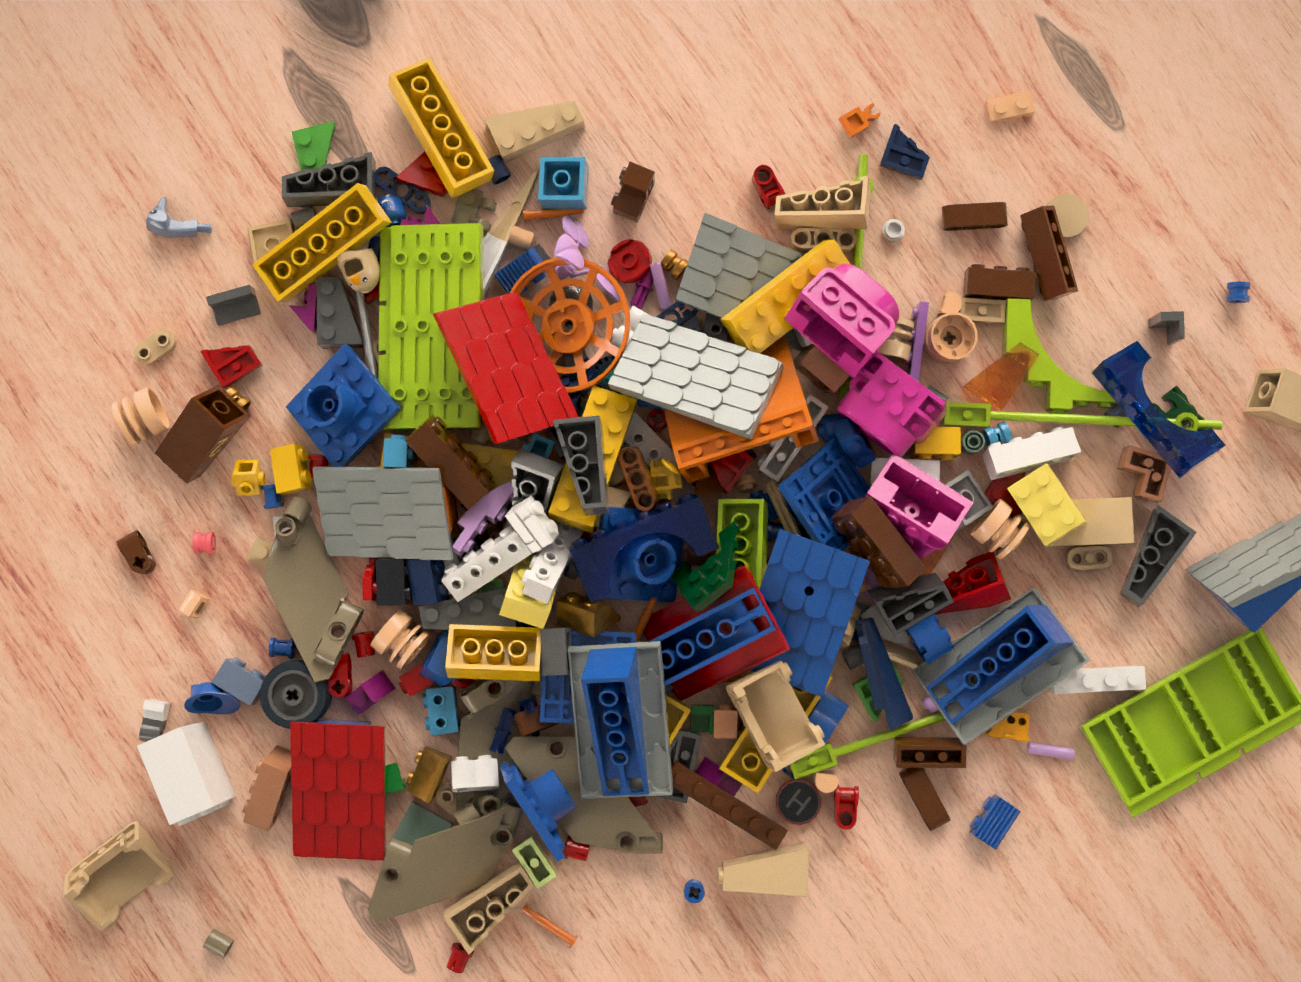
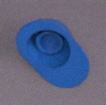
(210, 699)

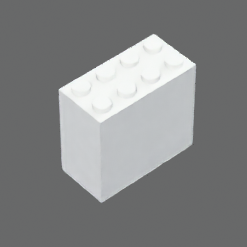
(187, 773)

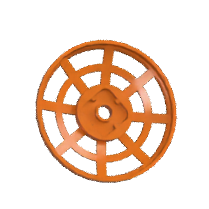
(580, 314)

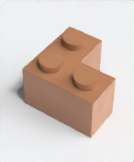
(1151, 472)

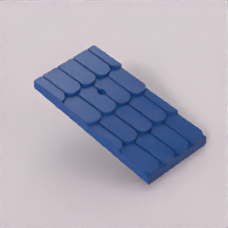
(814, 622)

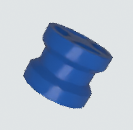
(1238, 292)

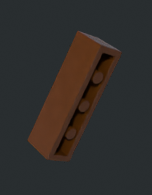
(1049, 253)

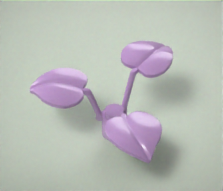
(568, 250)

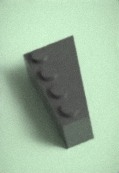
(329, 182)
(585, 456)
(535, 478)
(1158, 550)
(474, 609)

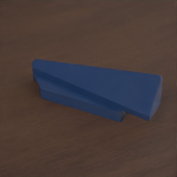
(882, 678)

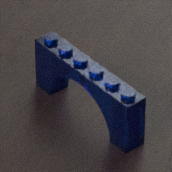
(1177, 446)
(596, 555)

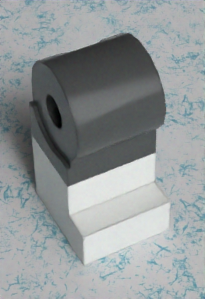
(154, 719)

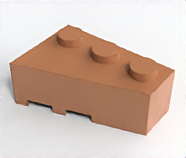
(268, 789)

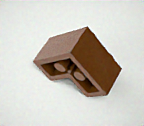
(635, 190)

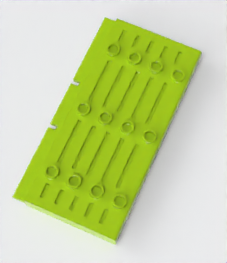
(420, 275)
(1194, 721)

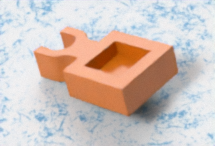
(857, 121)

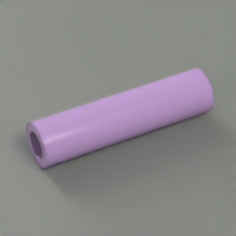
(660, 285)
(1050, 750)

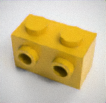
(941, 443)
(290, 469)

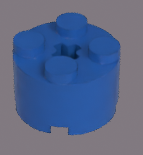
(930, 639)

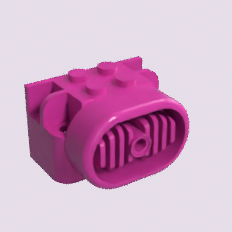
(845, 316)
(891, 406)
(918, 505)

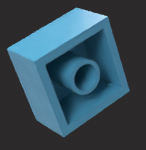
(563, 183)

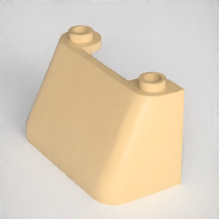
(774, 716)
(116, 875)

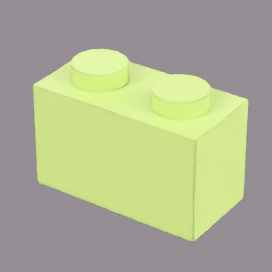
(535, 861)

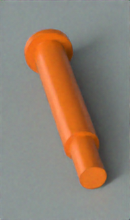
(549, 213)
(644, 618)
(550, 926)

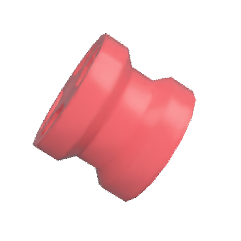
(204, 542)

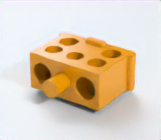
(1012, 731)

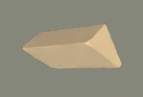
(901, 654)

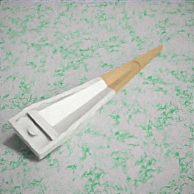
(497, 238)

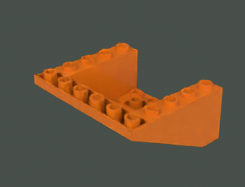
(785, 415)

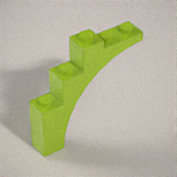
(1060, 388)

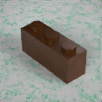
(999, 283)
(929, 752)

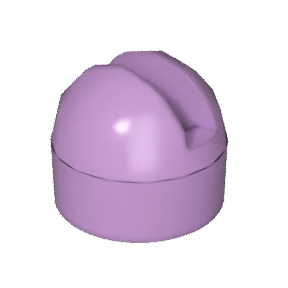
(928, 703)

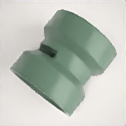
(972, 442)

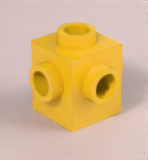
(248, 477)

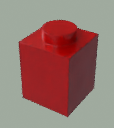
(413, 682)

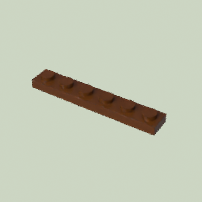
(727, 805)

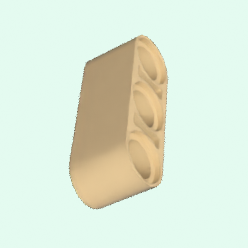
(812, 234)

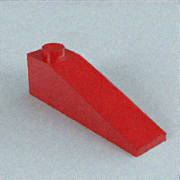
(976, 585)

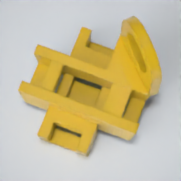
(664, 475)

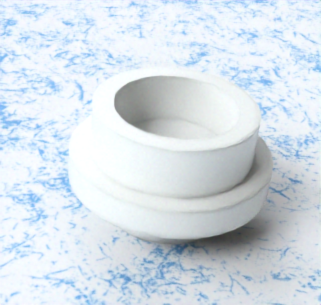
(893, 230)

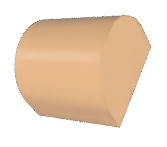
(521, 238)
(950, 303)
(194, 604)
(825, 781)

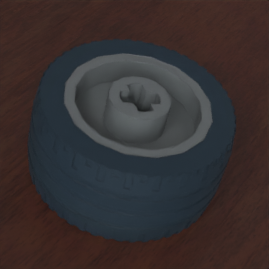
(279, 699)

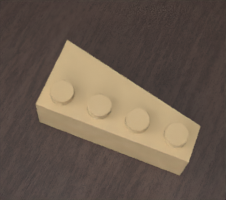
(532, 128)
(826, 207)
(487, 905)

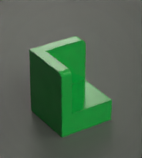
(702, 718)
(393, 778)

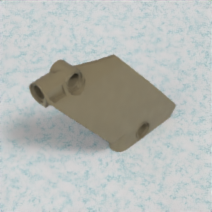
(309, 591)
(477, 734)
(595, 820)
(442, 863)

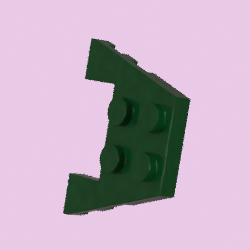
(712, 578)

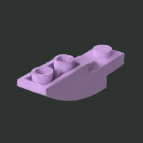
(490, 507)

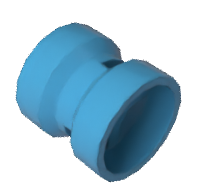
(1000, 433)

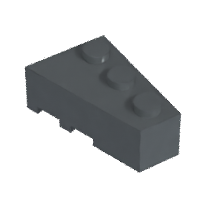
(335, 315)
(911, 604)
(684, 750)

